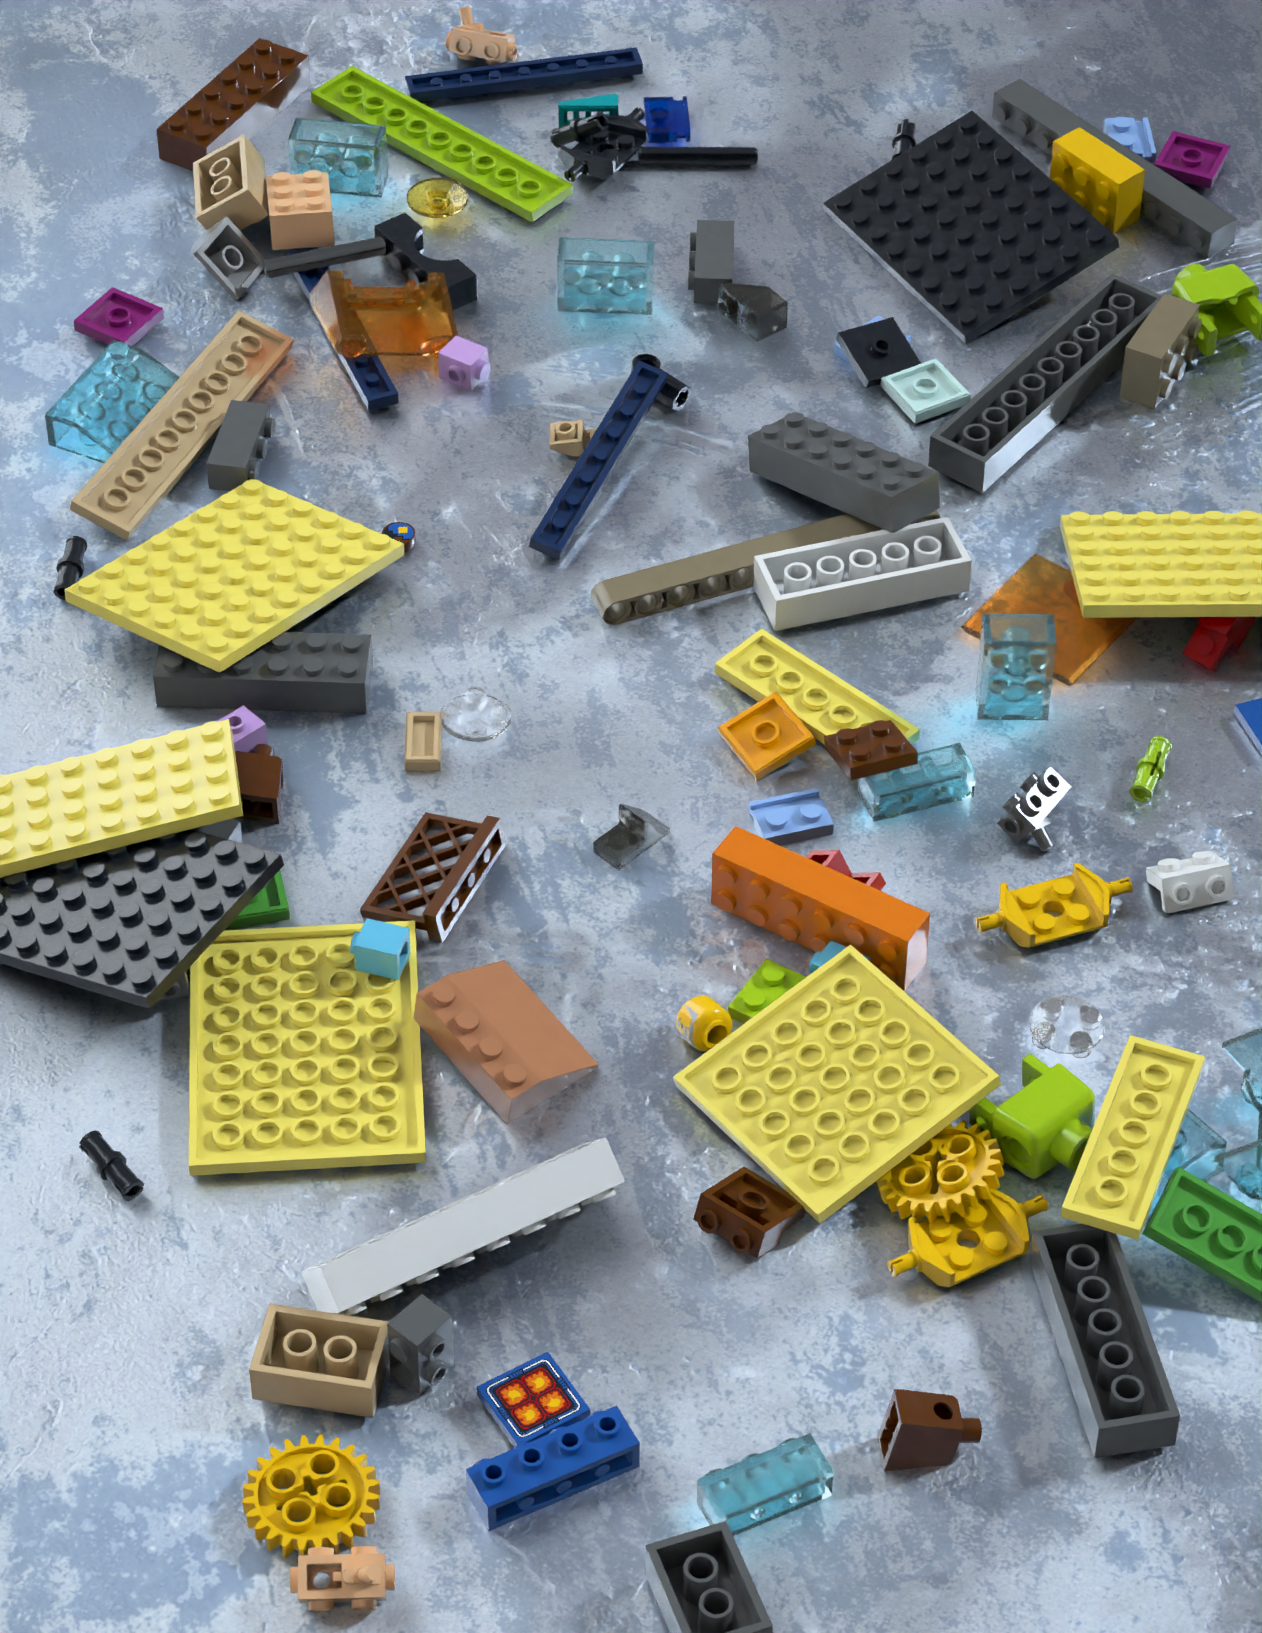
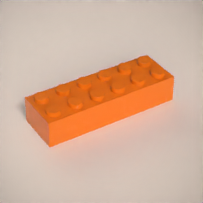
(817, 905)

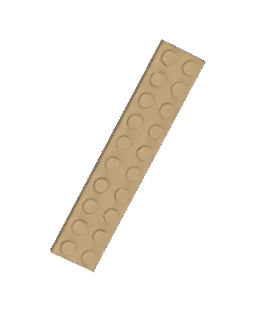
(180, 426)

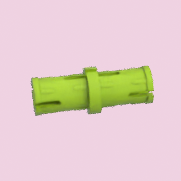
(1150, 769)

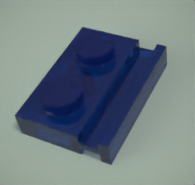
(666, 119)

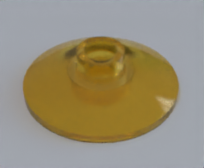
(437, 197)

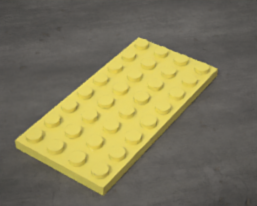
(118, 797)

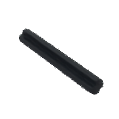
(698, 156)

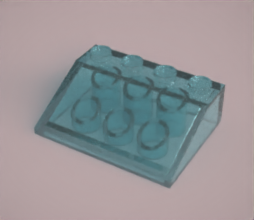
(107, 401)

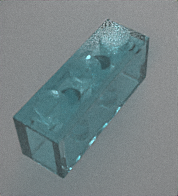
(937, 779)
(766, 1485)

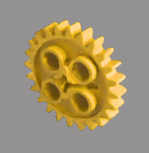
(965, 1174)
(311, 1496)

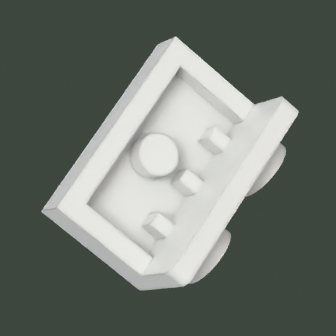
(1192, 881)

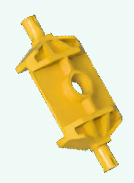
(1078, 897)
(995, 1227)

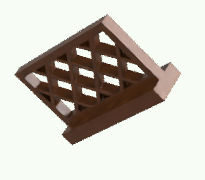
(458, 879)

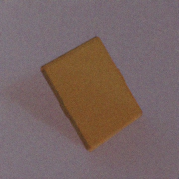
(1050, 589)

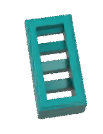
(597, 104)

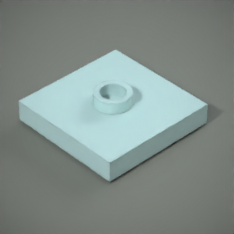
(925, 390)

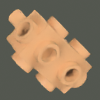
(474, 41)
(354, 1578)

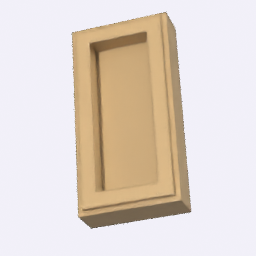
(423, 741)

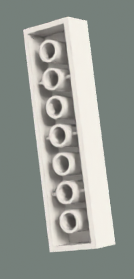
(469, 1224)

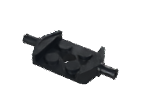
(607, 150)

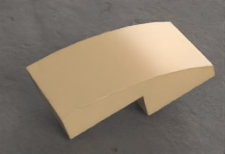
(569, 437)

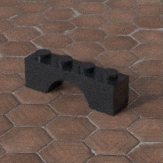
(405, 251)

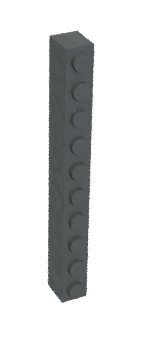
(1164, 198)

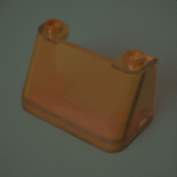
(384, 319)

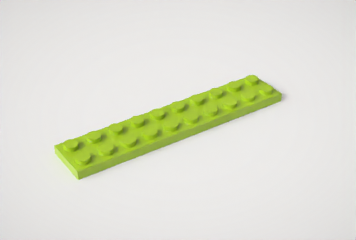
(444, 144)

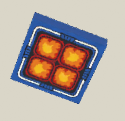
(532, 1400)

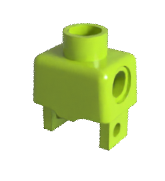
(1219, 307)
(1042, 1121)

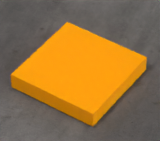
(766, 735)

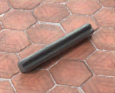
(324, 257)

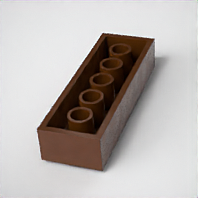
(235, 103)

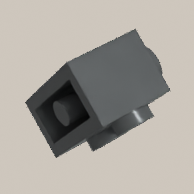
(420, 1345)

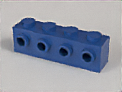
(552, 1467)

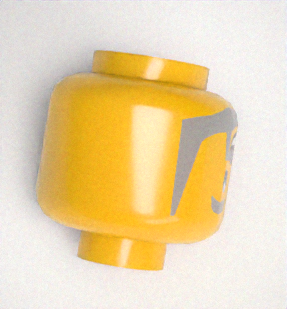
(703, 1022)

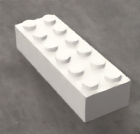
(861, 573)

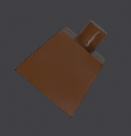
(260, 784)
(923, 1430)

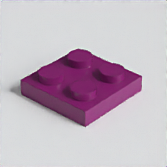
(1192, 159)
(118, 318)

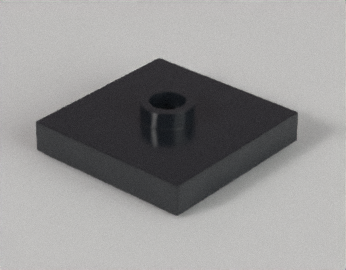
(877, 350)

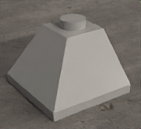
(229, 257)

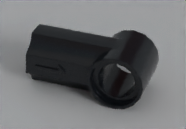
(674, 392)

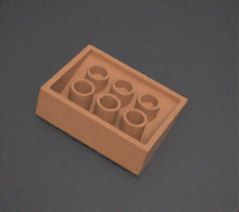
(501, 1038)

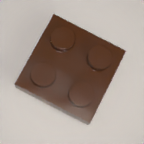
(870, 749)

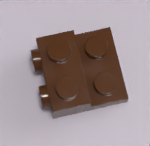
(747, 1212)

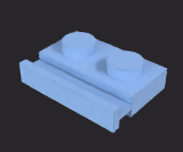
(1133, 135)
(791, 817)

